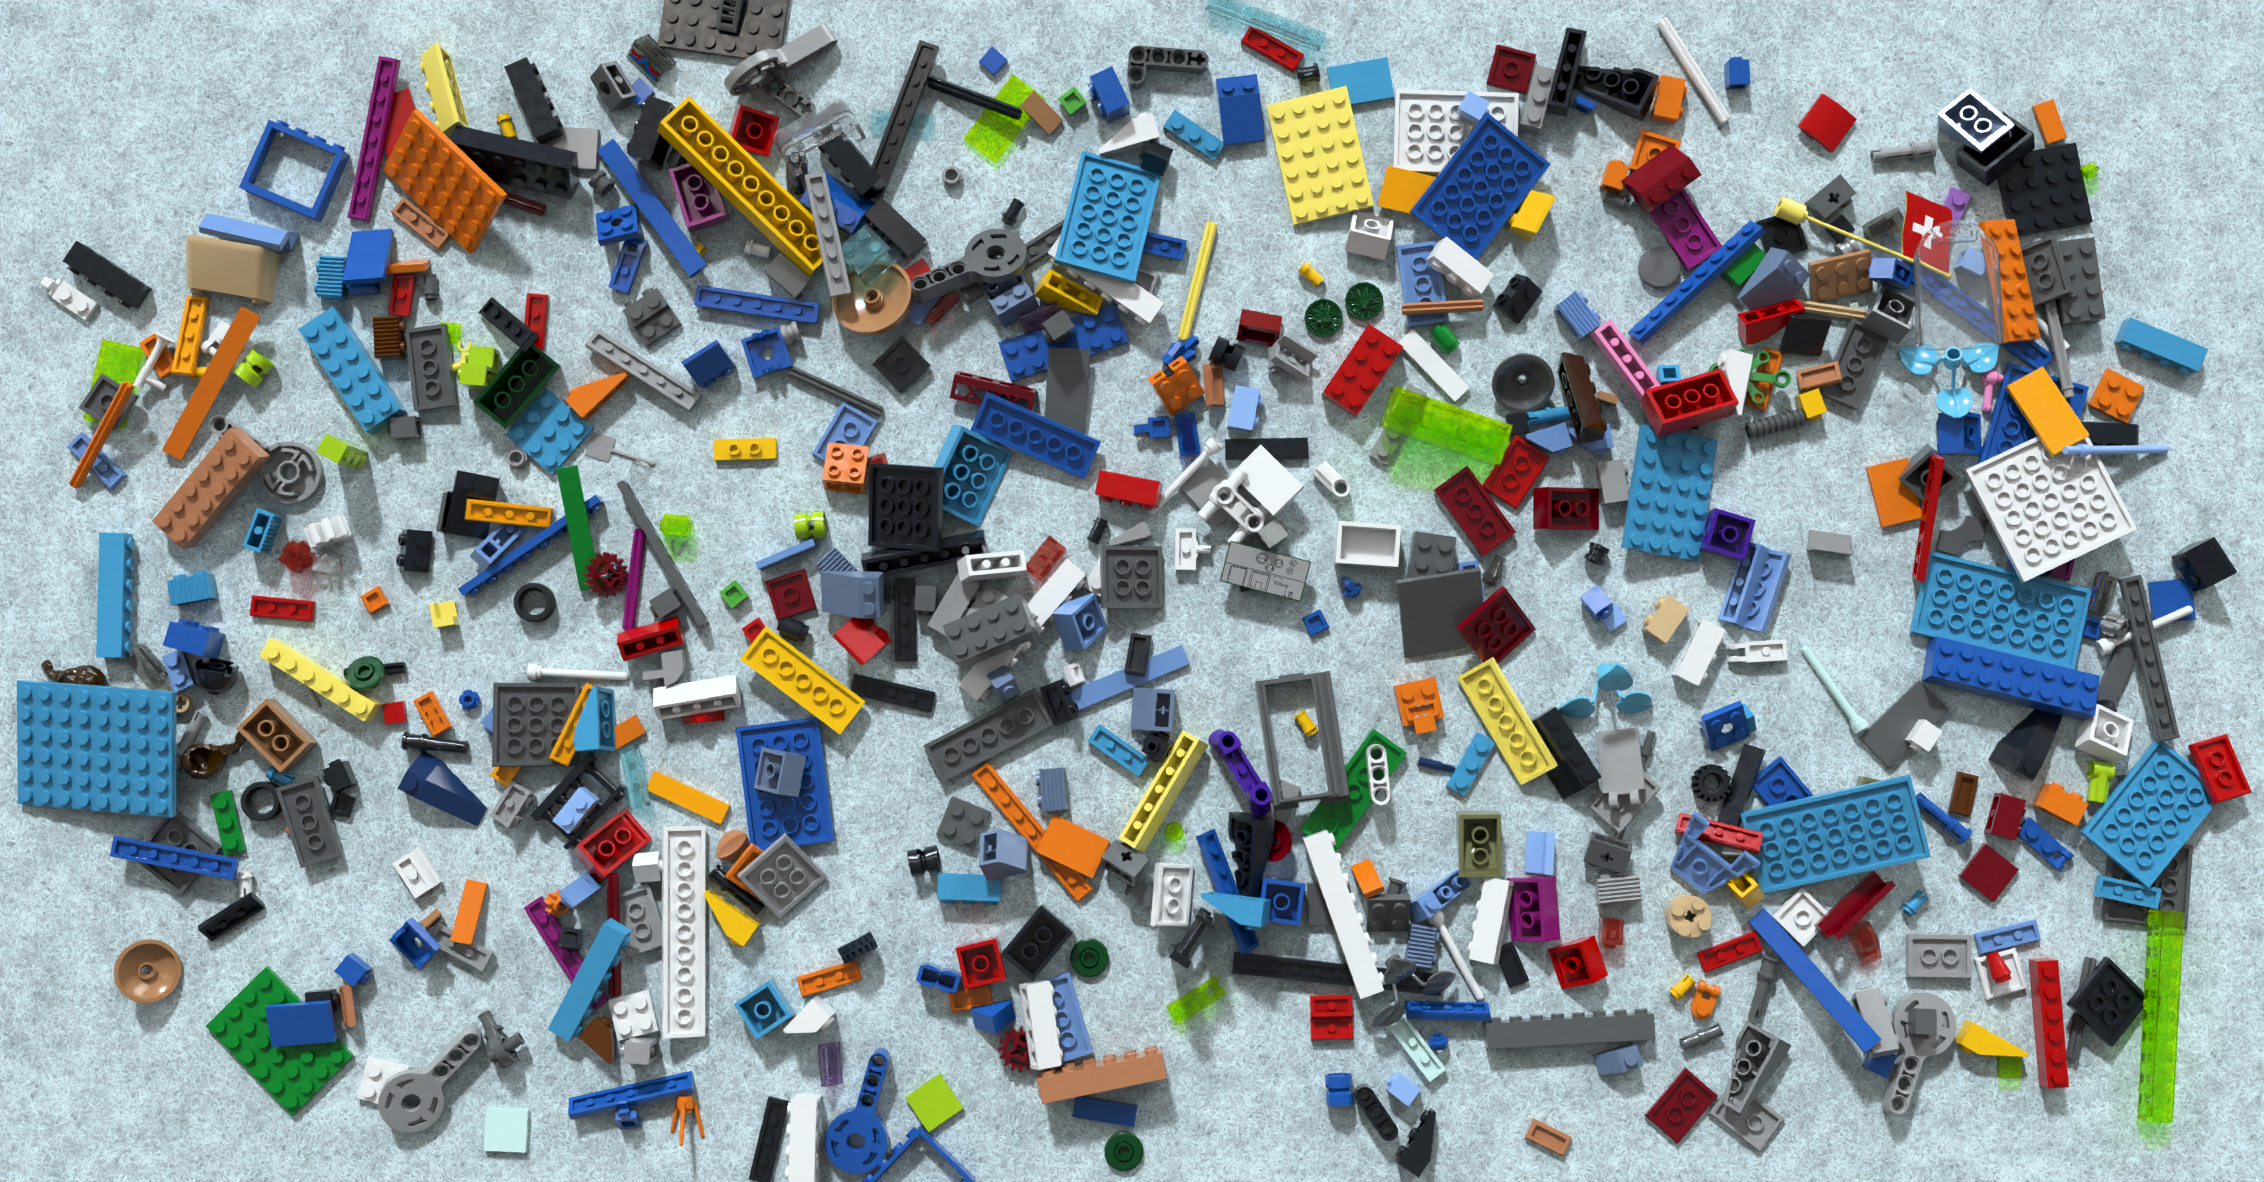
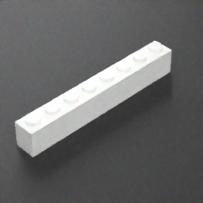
(1043, 604)
(1343, 913)

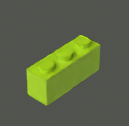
(342, 452)

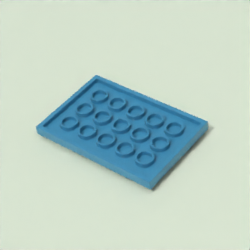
(1107, 218)
(1669, 494)
(2150, 813)

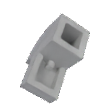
(673, 670)

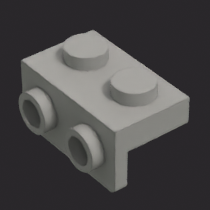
(1292, 356)
(512, 804)

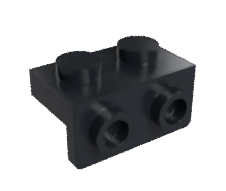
(1517, 297)
(414, 550)
(1059, 702)

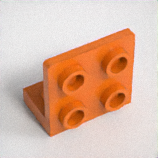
(845, 468)

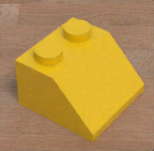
(1531, 214)

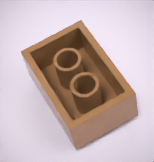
(277, 735)

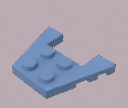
(1701, 865)

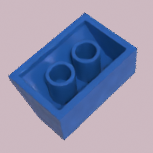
(847, 206)

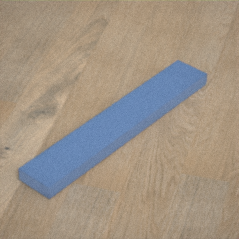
(1120, 682)

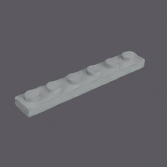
(827, 234)
(643, 370)

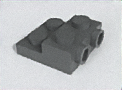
(651, 316)

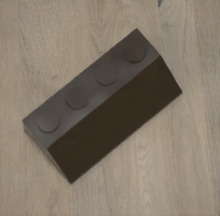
(1580, 398)

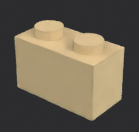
(1664, 619)

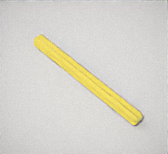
(1197, 281)

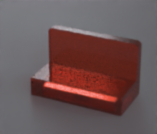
(942, 307)

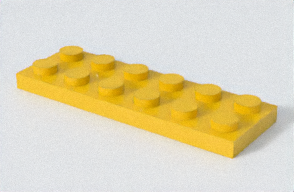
(802, 680)

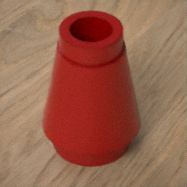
(1997, 967)

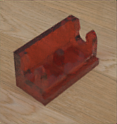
(1045, 558)

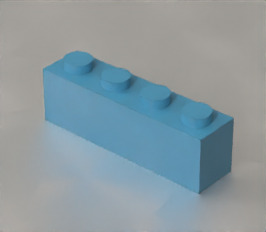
(2160, 346)

